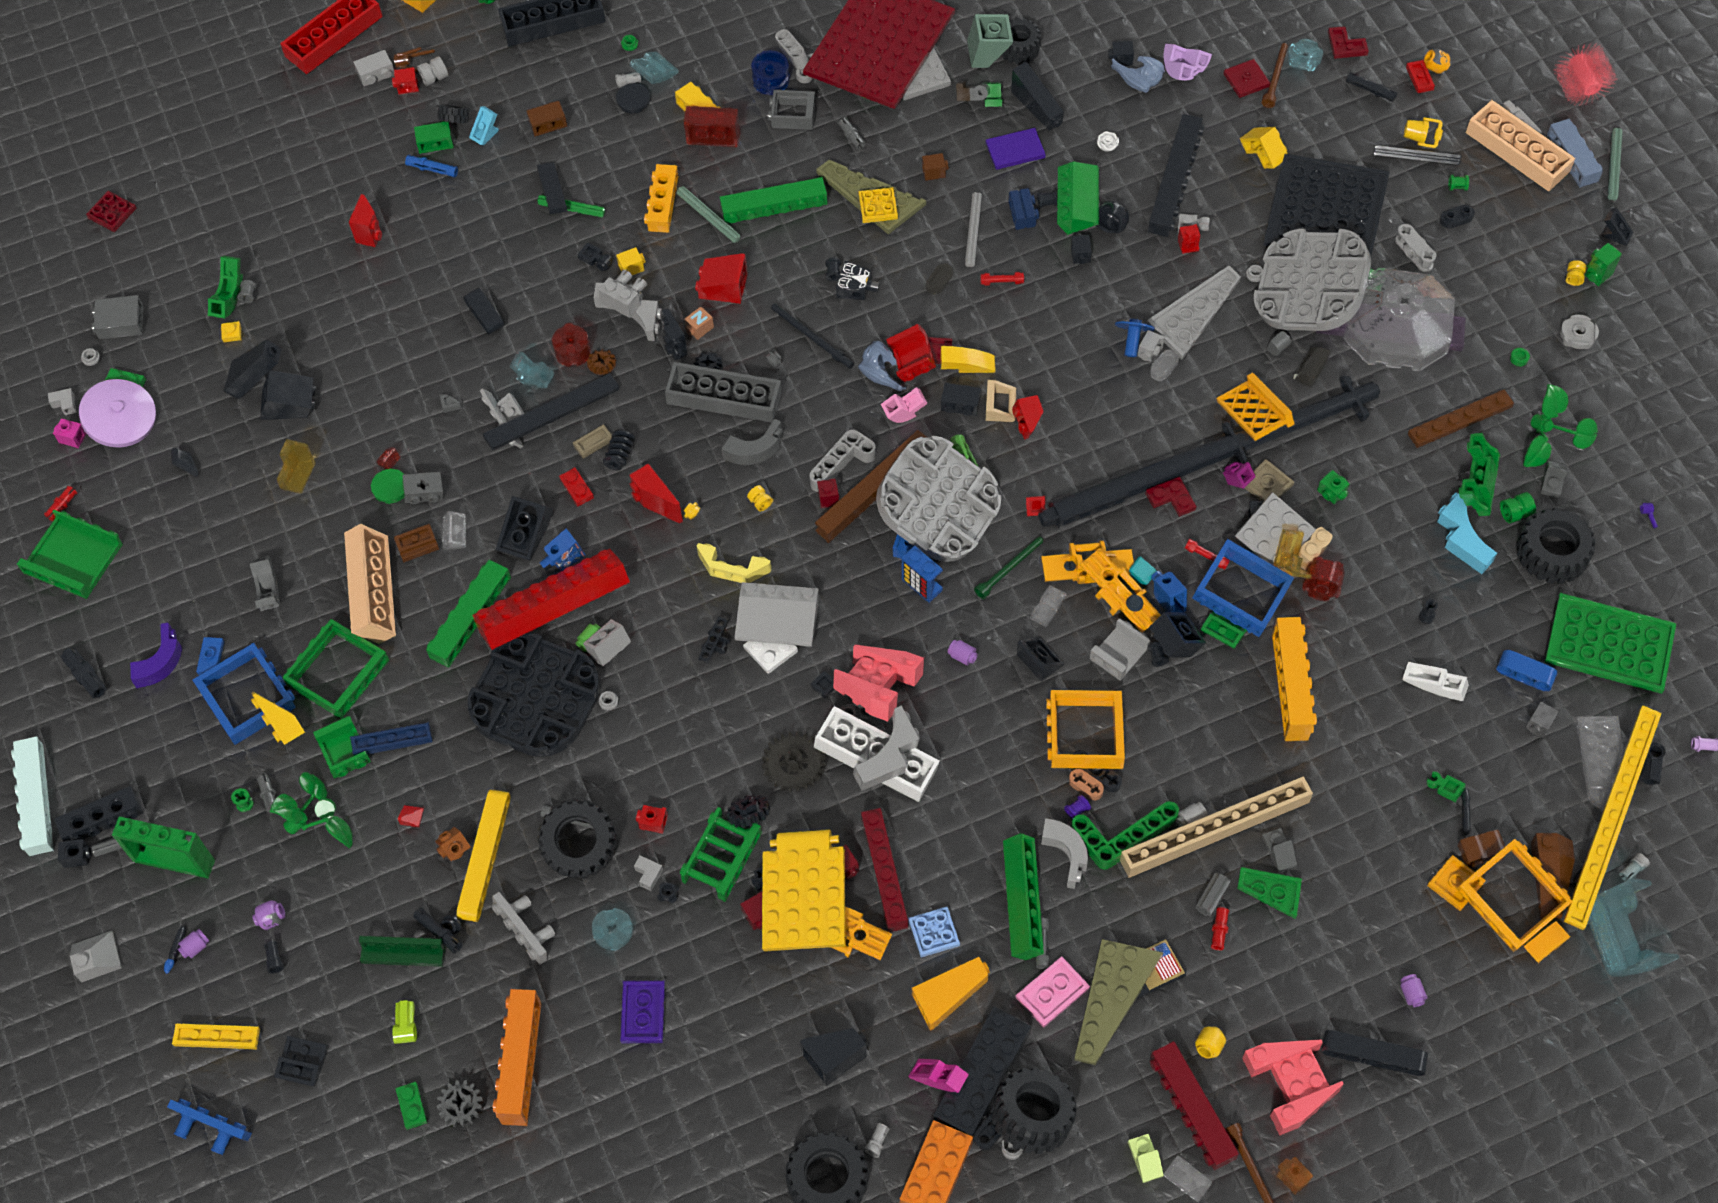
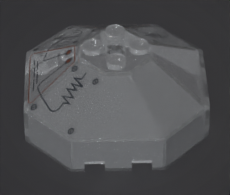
(1400, 332)

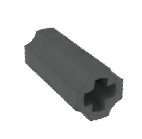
(1212, 894)

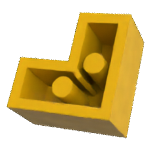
(1267, 145)

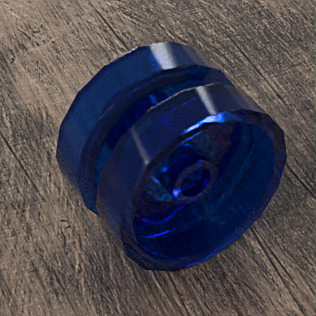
(770, 72)

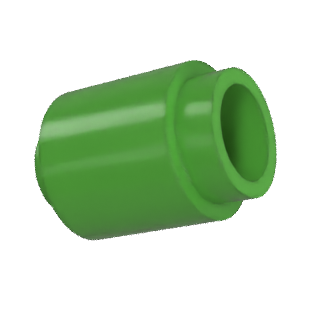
(585, 635)

